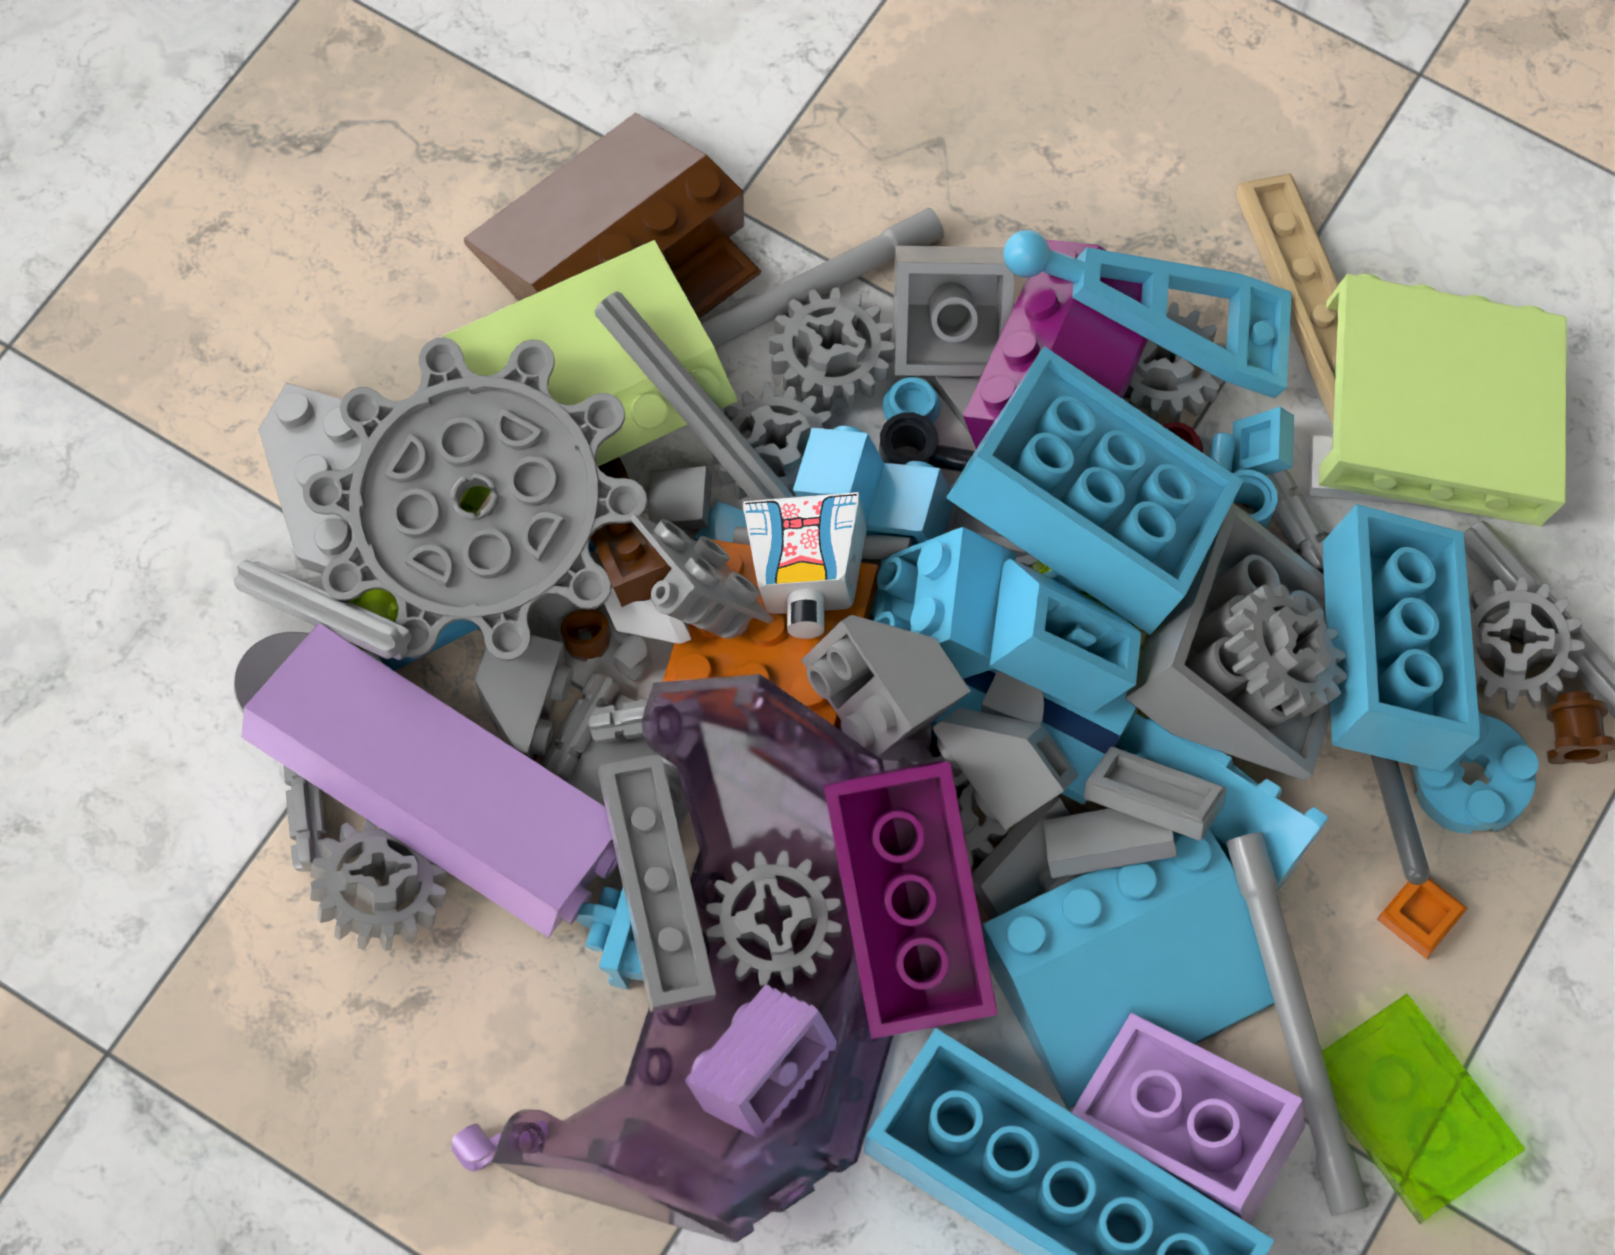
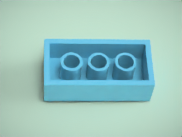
(1406, 635)

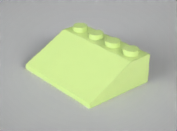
(590, 357)

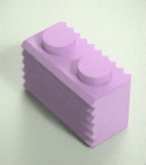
(761, 1061)

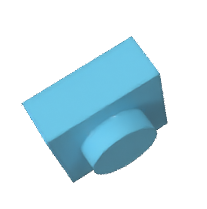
(1264, 442)

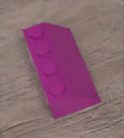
(1053, 319)
(910, 899)

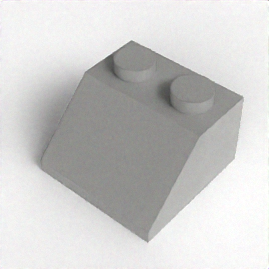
(949, 308)

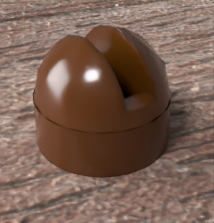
(580, 622)

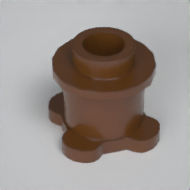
(1579, 729)

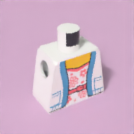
(806, 555)

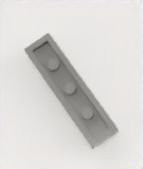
(656, 883)

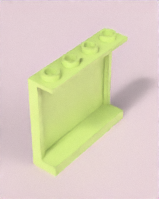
(1448, 401)

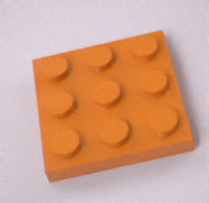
(765, 646)

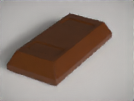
(715, 274)

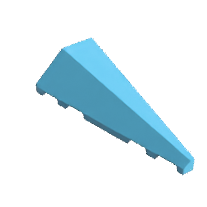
(1247, 804)

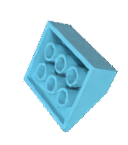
(1097, 491)
(1126, 940)

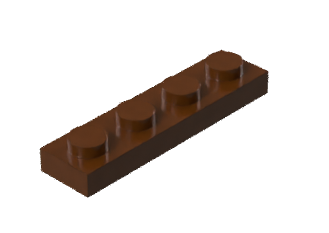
(627, 554)

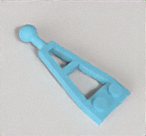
(1256, 317)

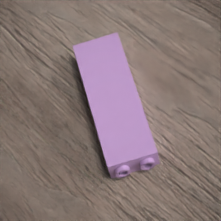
(432, 779)

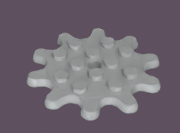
(462, 435)

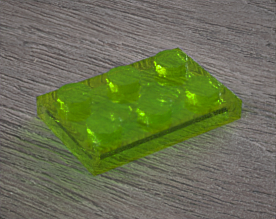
(1416, 1109)

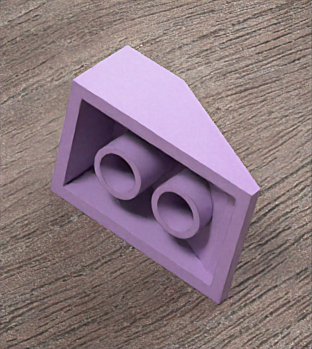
(1193, 1115)

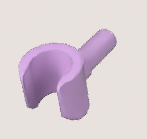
(474, 1147)

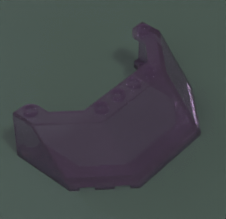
(751, 785)

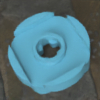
(1482, 806)

